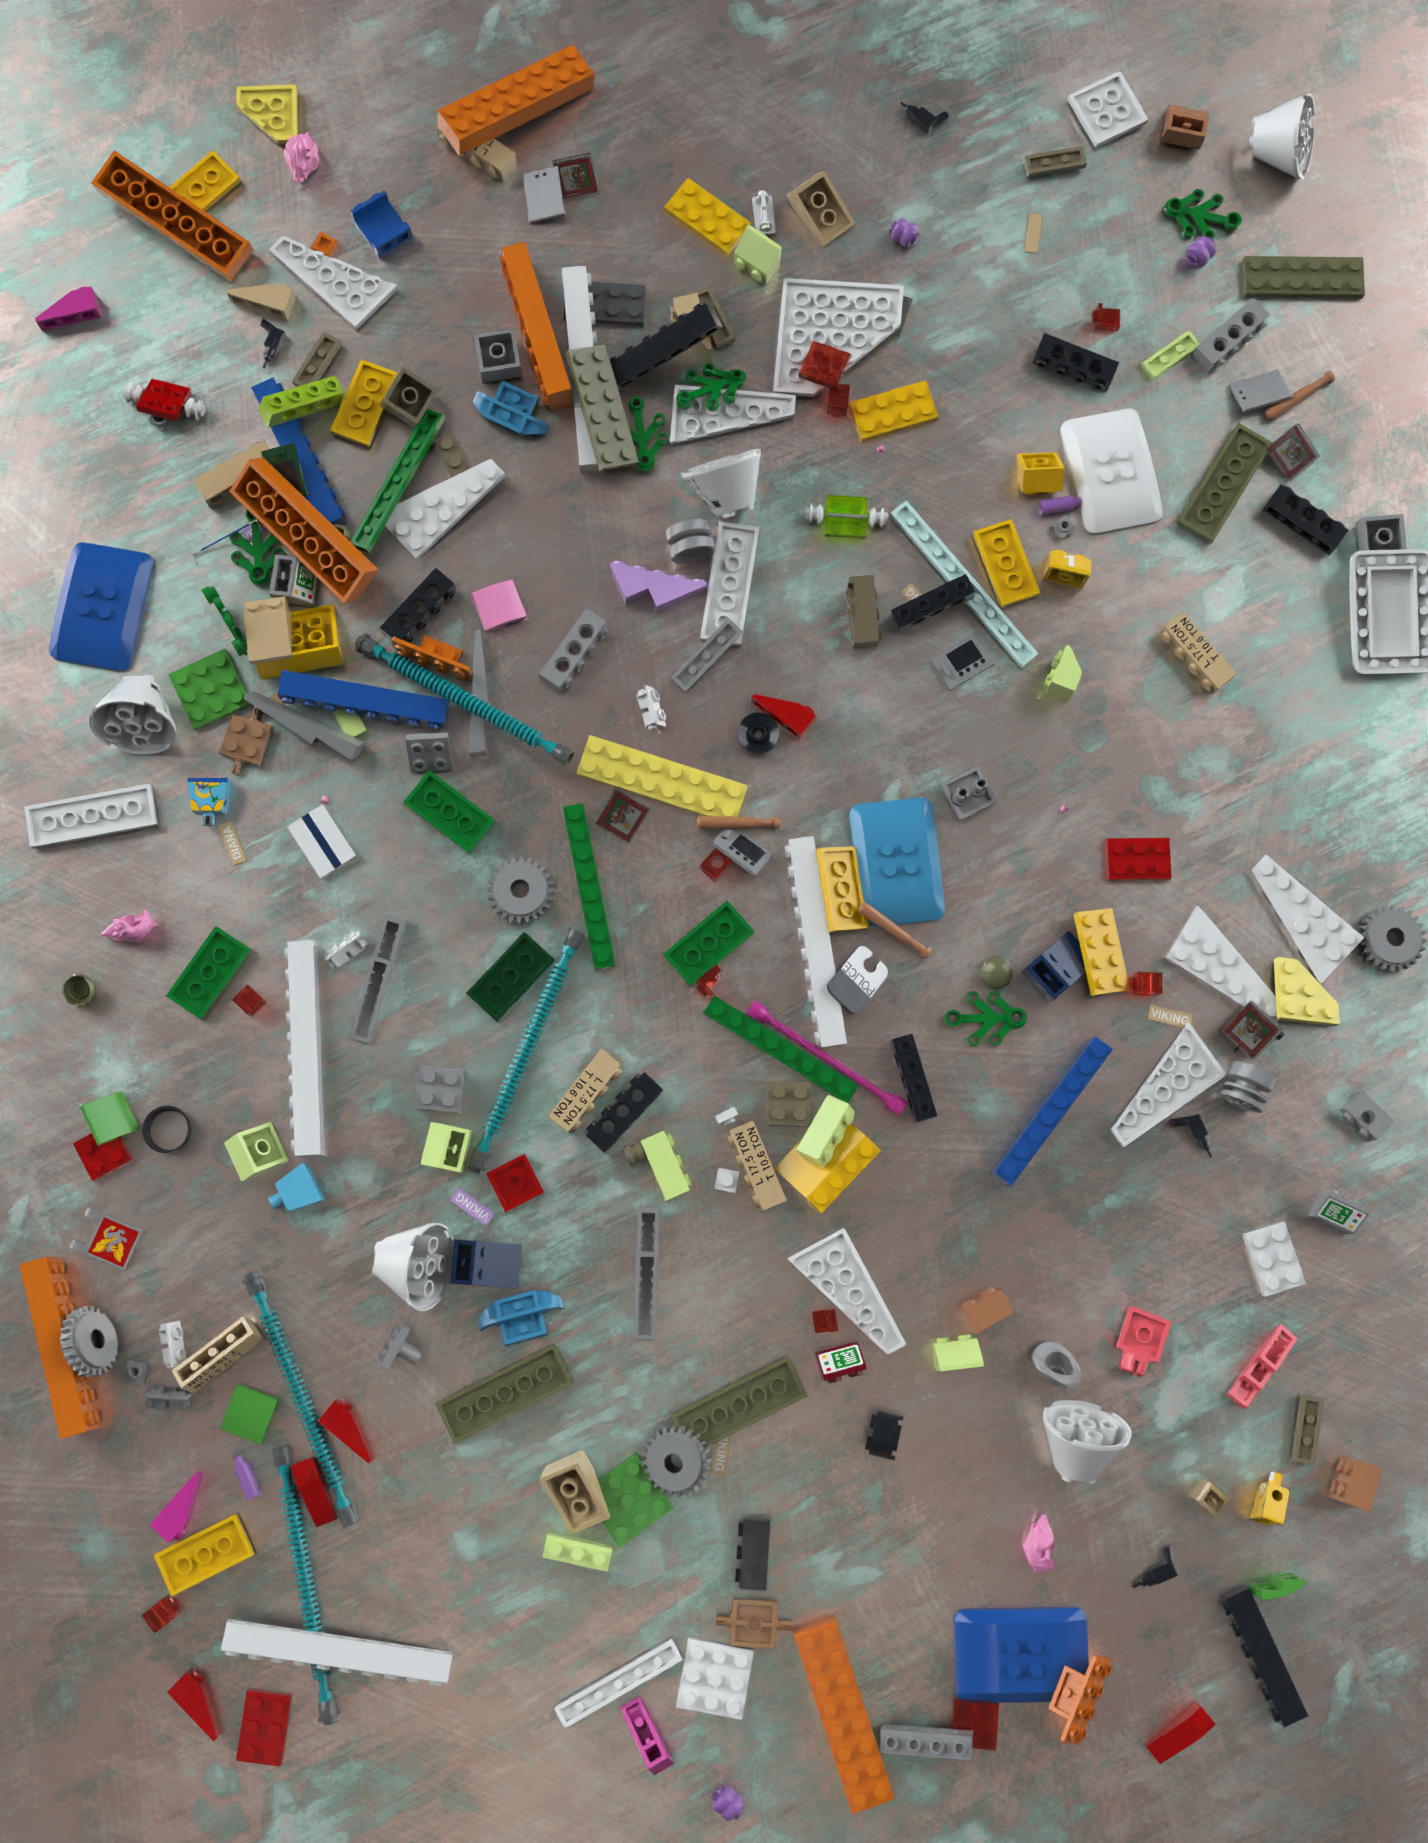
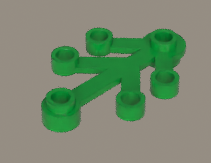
(1199, 214)
(734, 378)
(641, 437)
(258, 550)
(213, 597)
(989, 1018)

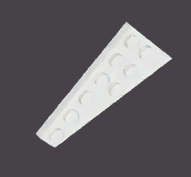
(339, 284)
(747, 411)
(432, 513)
(1313, 926)
(1215, 962)
(1177, 1078)
(844, 1280)

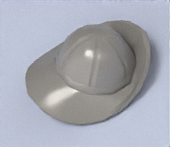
(1056, 1364)

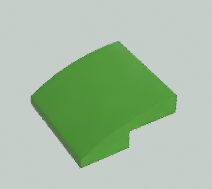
(109, 1118)
(249, 1414)
(1280, 1585)

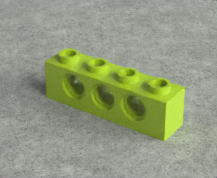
(301, 401)

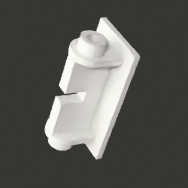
(763, 213)
(649, 699)
(338, 954)
(172, 1334)

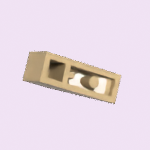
(265, 298)

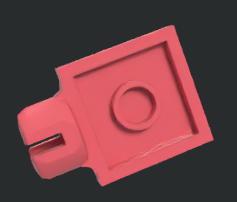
(1141, 1340)

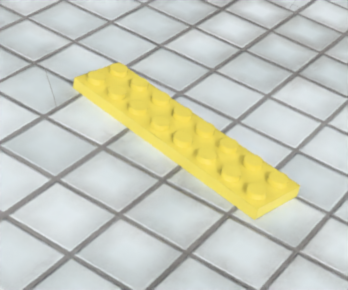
(660, 779)

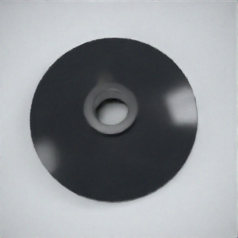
(758, 723)

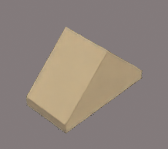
(1208, 1497)

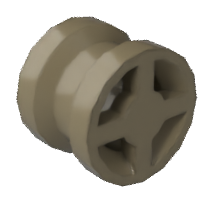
(634, 1153)

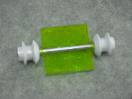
(846, 516)

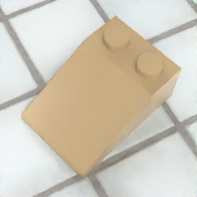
(821, 208)
(683, 305)
(268, 630)
(575, 1491)

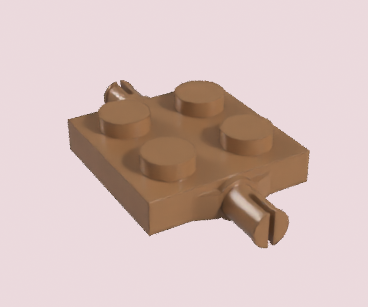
(246, 740)
(753, 1623)

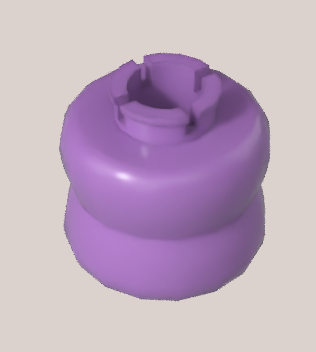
(904, 232)
(1201, 251)
(727, 1803)

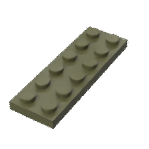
(1303, 277)
(602, 407)
(1224, 483)
(504, 1393)
(742, 1402)

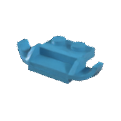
(512, 409)
(520, 1315)

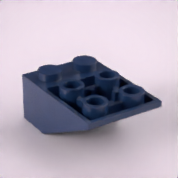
(1057, 967)
(486, 1264)

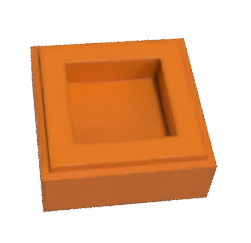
(325, 244)

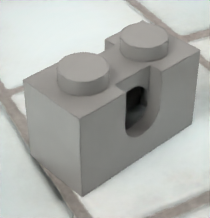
(1378, 1119)

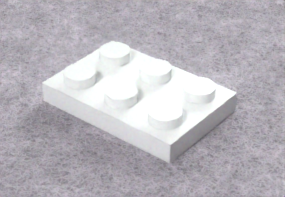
(1274, 1258)

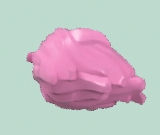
(301, 156)
(130, 928)
(1040, 1545)

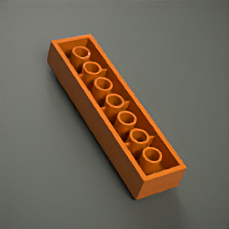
(515, 99)
(172, 216)
(536, 327)
(303, 530)
(49, 1306)
(843, 1714)

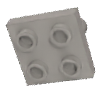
(429, 751)
(968, 793)
(398, 1347)

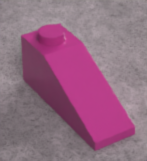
(73, 308)
(177, 1514)
(647, 1736)

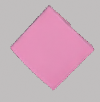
(498, 605)

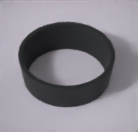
(147, 1127)

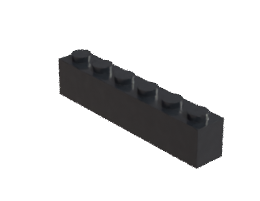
(665, 344)
(1263, 1655)

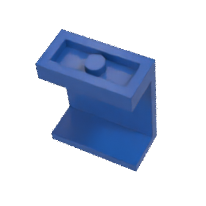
(381, 224)

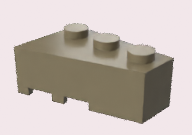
(862, 612)

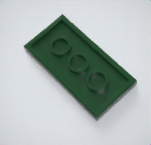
(510, 976)

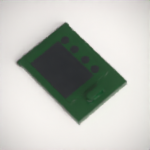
(287, 465)

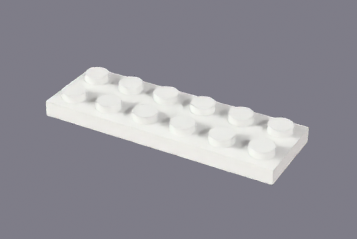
(730, 578)
(91, 816)

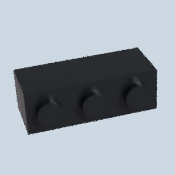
(753, 1553)

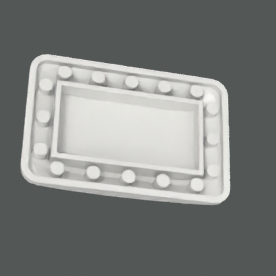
(1112, 471)
(1389, 611)

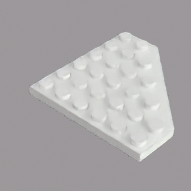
(834, 314)

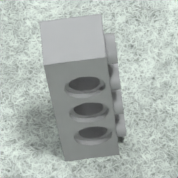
(1251, 313)
(586, 622)
(926, 1742)

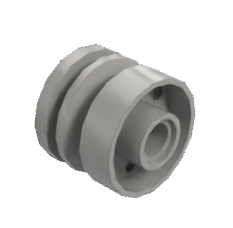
(1248, 1085)

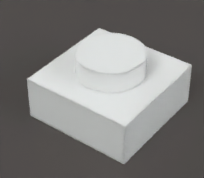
(726, 1117)
(726, 1180)

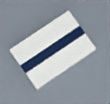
(322, 841)

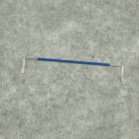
(224, 537)

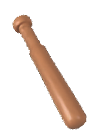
(1282, 407)
(723, 822)
(889, 926)

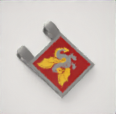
(111, 1241)

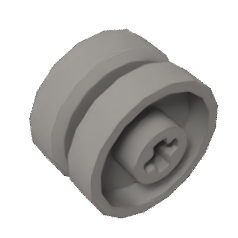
(690, 541)

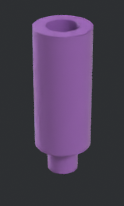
(1058, 505)
(246, 1478)

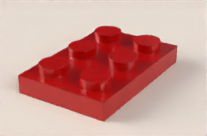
(1138, 859)
(264, 1727)

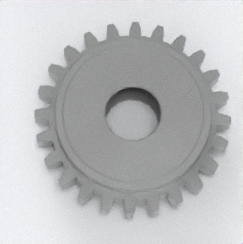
(526, 906)
(1407, 933)
(89, 1341)
(664, 1472)

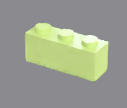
(826, 1131)
(666, 1165)
(577, 1551)

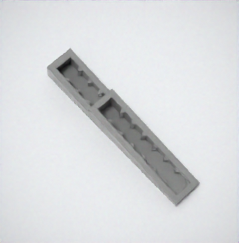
(307, 727)
(477, 739)
(378, 978)
(646, 1272)

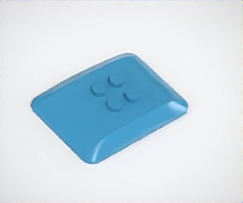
(899, 859)

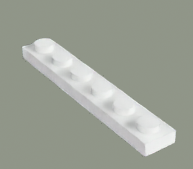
(618, 1683)

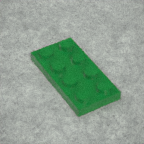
(449, 812)
(708, 943)
(208, 973)

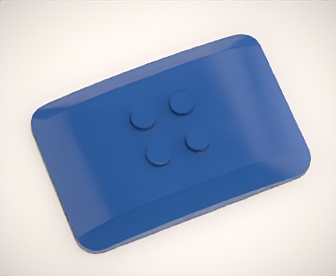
(101, 606)
(1017, 1652)

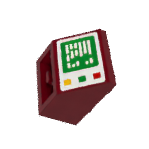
(840, 1361)

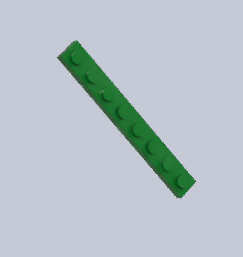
(397, 480)
(589, 886)
(780, 1049)

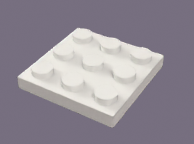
(1107, 109)
(714, 1678)

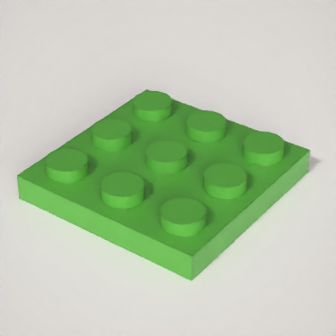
(209, 689)
(631, 1500)

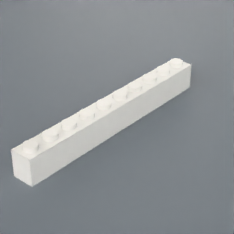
(580, 336)
(816, 941)
(305, 1048)
(336, 1651)

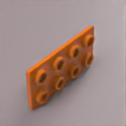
(436, 654)
(1077, 1696)

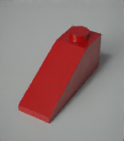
(788, 714)
(344, 1425)
(314, 1491)
(195, 1699)
(1180, 1732)

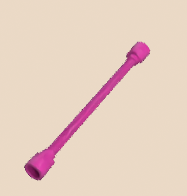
(893, 1102)

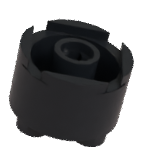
(885, 1435)

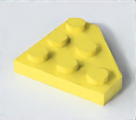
(271, 109)
(1301, 995)

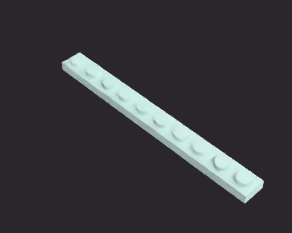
(951, 569)

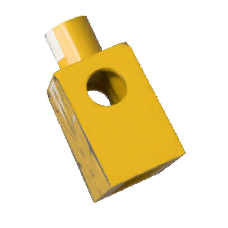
(1270, 1502)

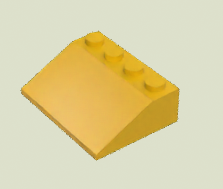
(314, 643)
(824, 1184)

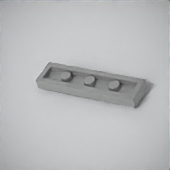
(707, 654)

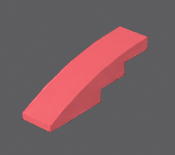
(1261, 1366)

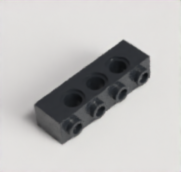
(1072, 353)
(1310, 529)
(436, 582)
(933, 603)
(913, 1078)
(605, 1141)

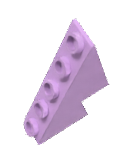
(662, 588)

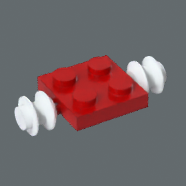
(164, 400)

